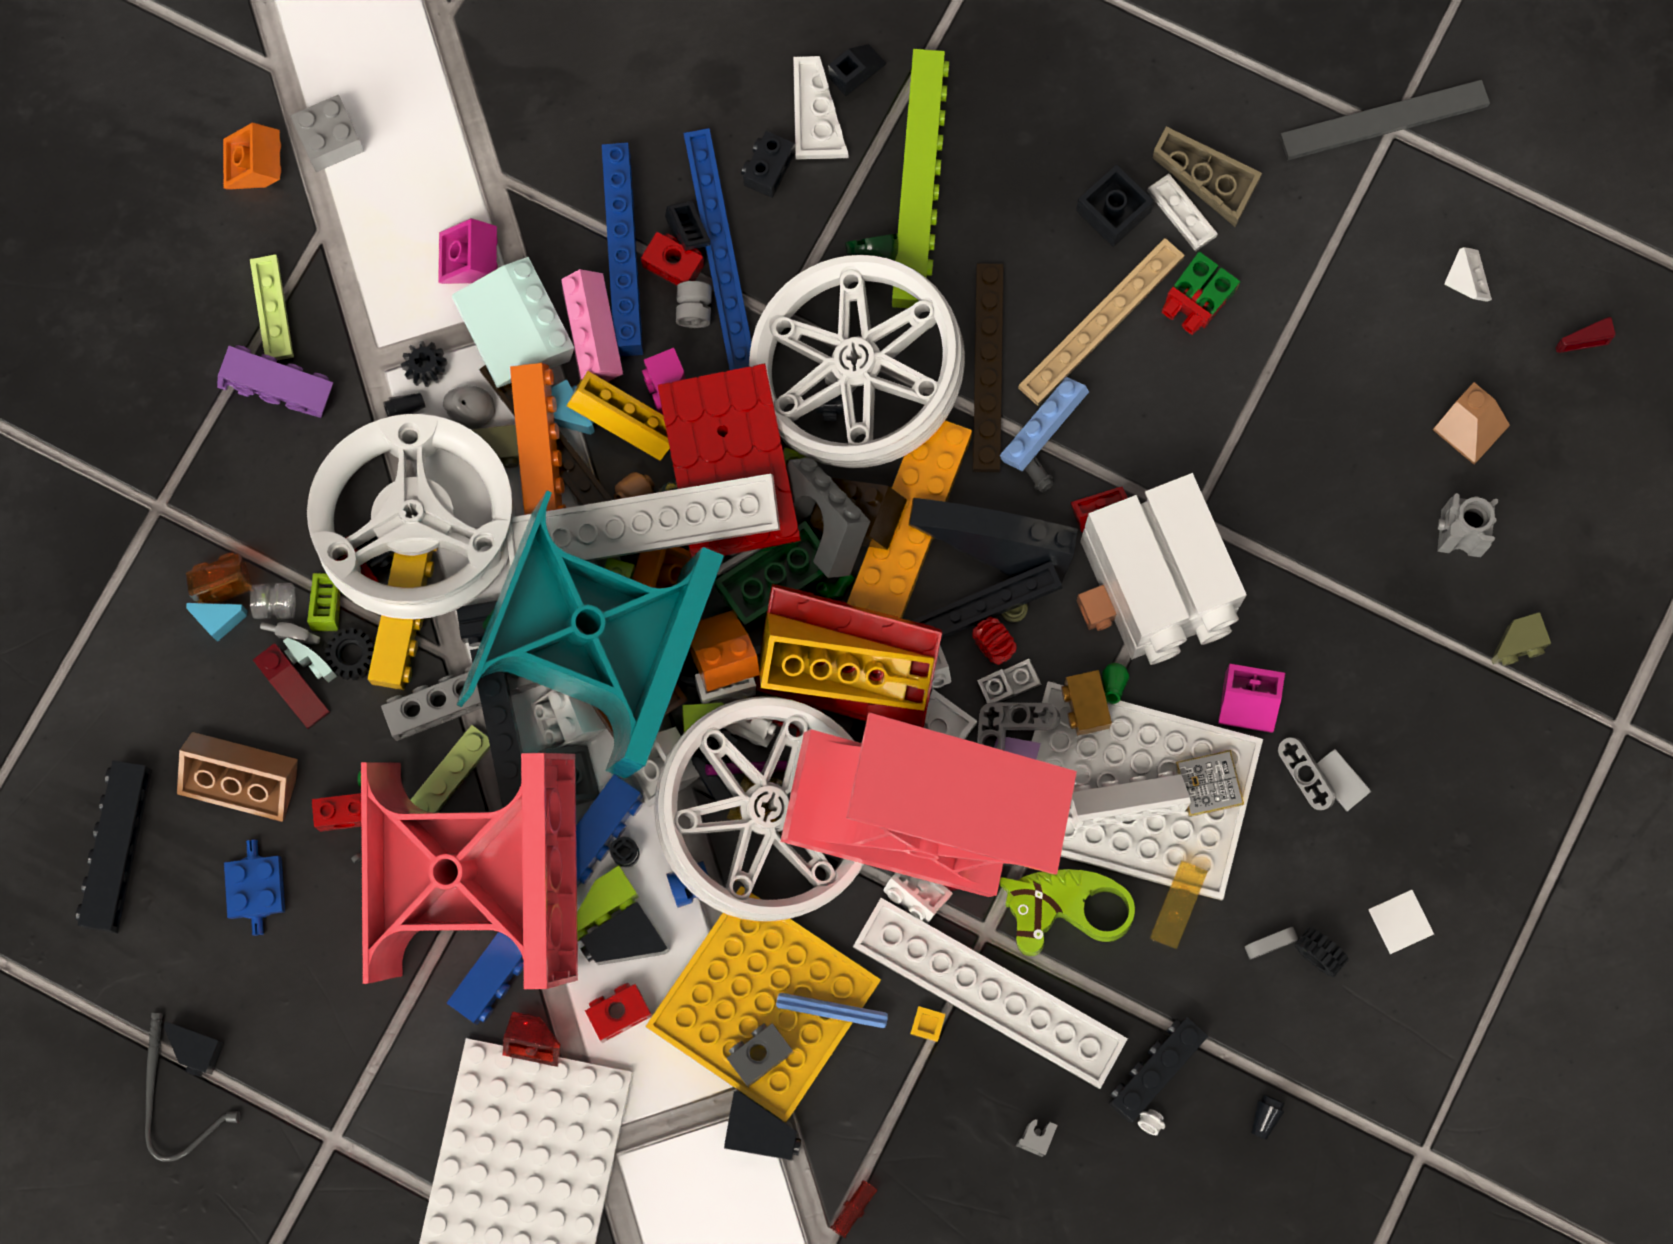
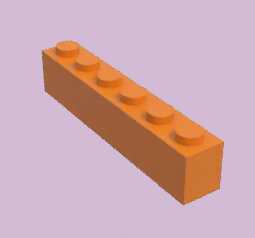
(537, 435)

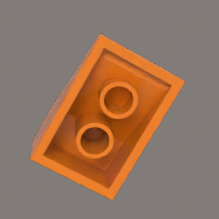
(723, 651)

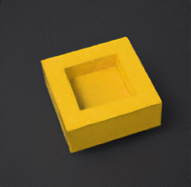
(927, 1024)

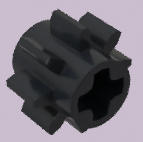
(831, 408)

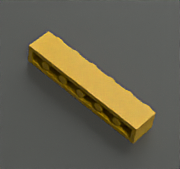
(396, 636)

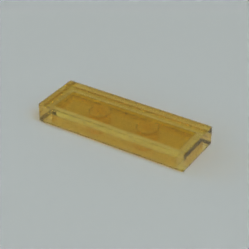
(1178, 904)

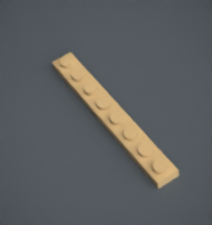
(1101, 322)

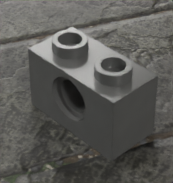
(753, 1070)

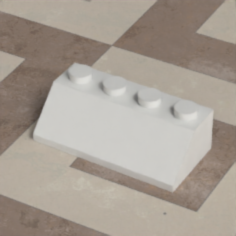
(1129, 801)

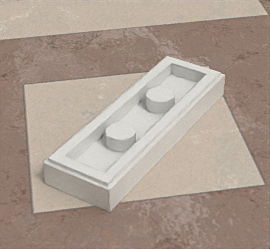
(1182, 212)

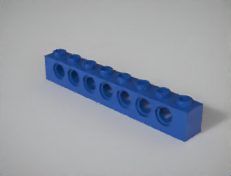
(622, 248)

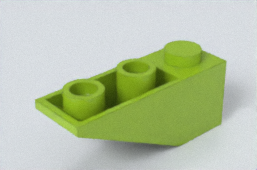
(604, 898)

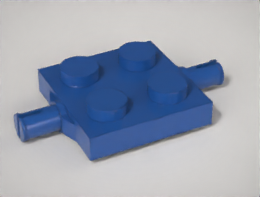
(254, 887)

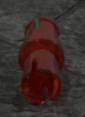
(853, 1209)

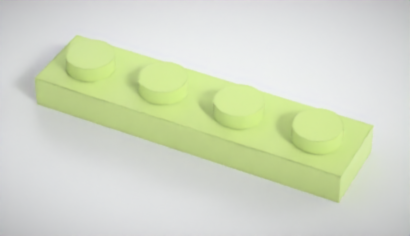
(271, 307)
(452, 771)

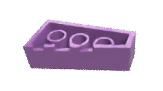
(274, 381)

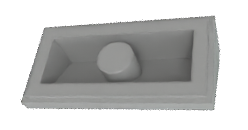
(1344, 781)

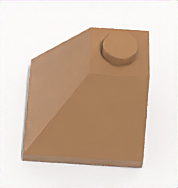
(1472, 423)

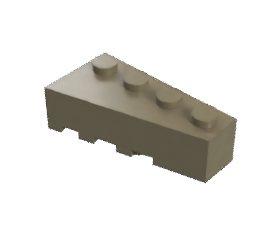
(1208, 173)

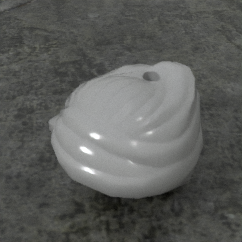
(476, 406)

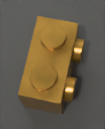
(1087, 703)

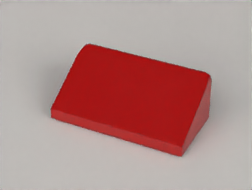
(1095, 502)

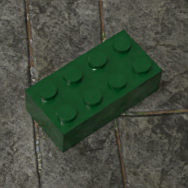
(789, 565)

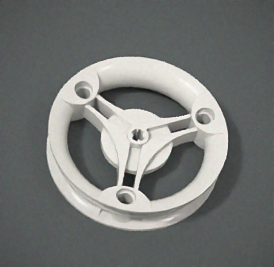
(405, 498)

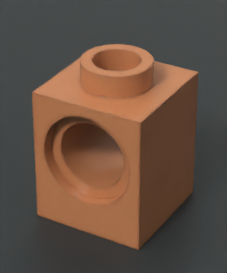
(1096, 608)

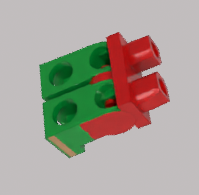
(1193, 300)

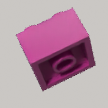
(467, 252)

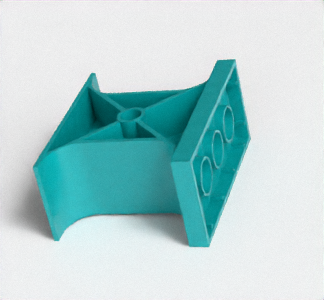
(629, 643)

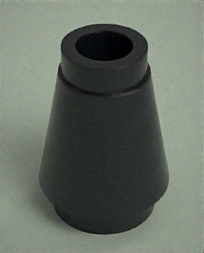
(404, 404)
(1267, 1116)

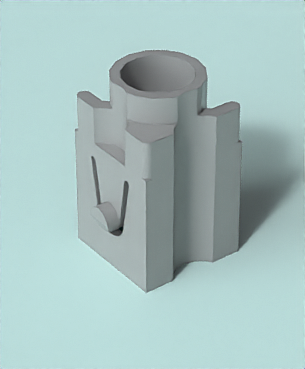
(1457, 534)

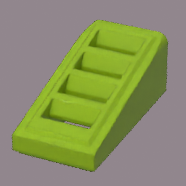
(323, 618)

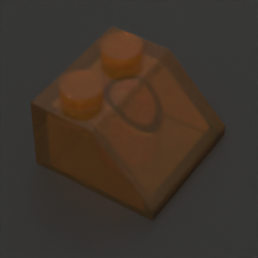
(219, 579)

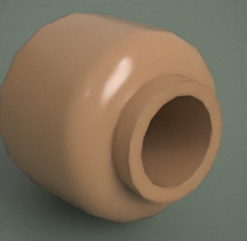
(634, 485)

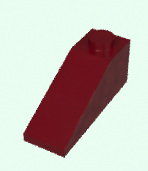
(291, 685)

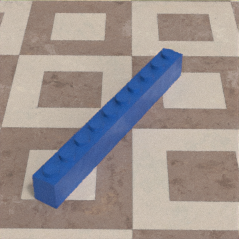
(502, 956)

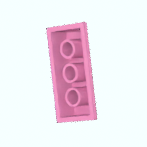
(591, 325)

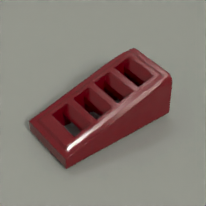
(1594, 335)

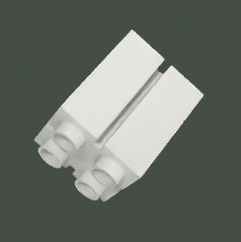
(1164, 569)

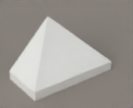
(1468, 275)

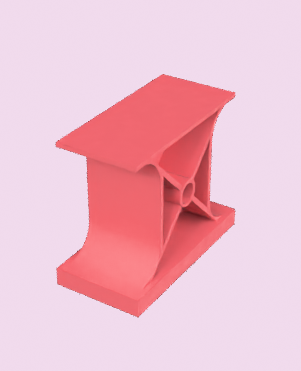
(928, 805)
(473, 870)

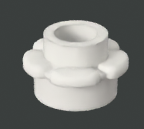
(1151, 1122)

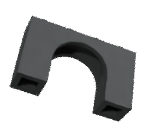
(843, 521)

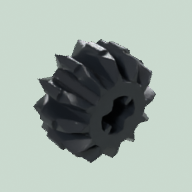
(415, 361)

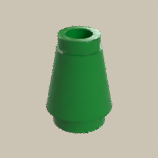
(1114, 682)

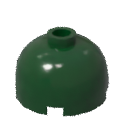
(880, 246)

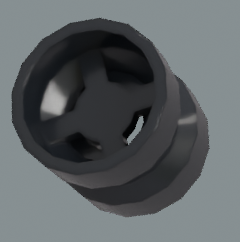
(627, 855)

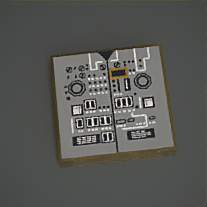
(1211, 783)

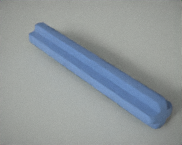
(832, 1010)

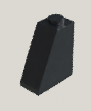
(623, 938)
(758, 1131)

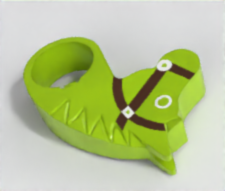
(1045, 896)

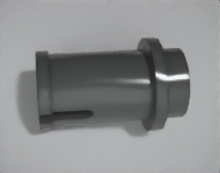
(1039, 476)

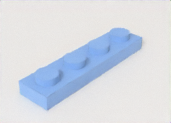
(1044, 423)

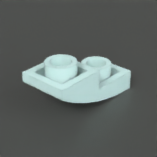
(300, 653)

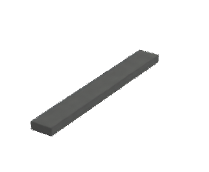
(1384, 120)

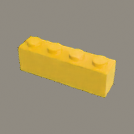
(620, 415)

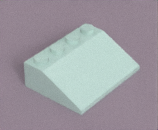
(513, 320)

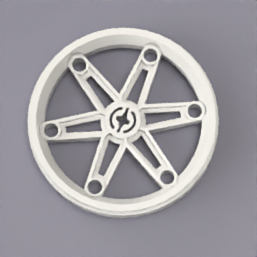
(843, 272)
(752, 813)

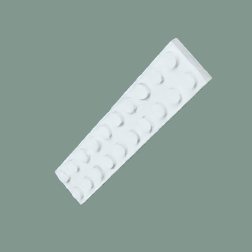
(659, 519)
(990, 993)

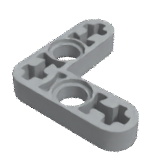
(1005, 720)

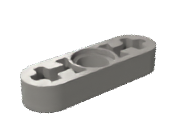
(1318, 775)

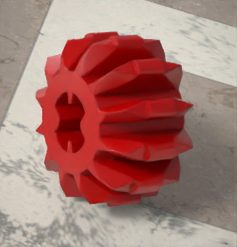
(994, 640)

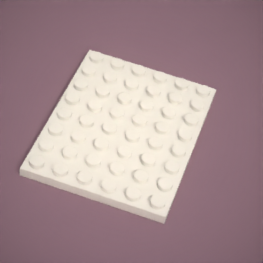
(1145, 745)
(525, 1151)

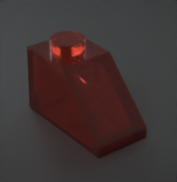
(530, 1040)

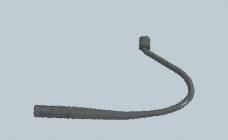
(152, 1060)

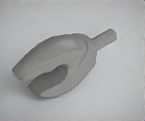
(294, 632)

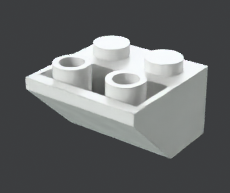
(566, 720)

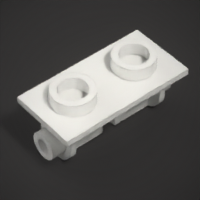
(756, 731)

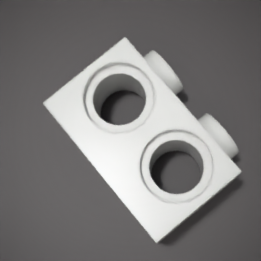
(726, 694)

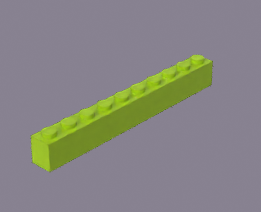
(921, 166)

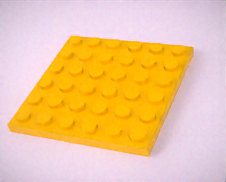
(735, 989)

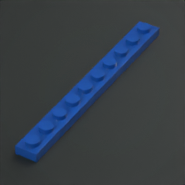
(720, 252)

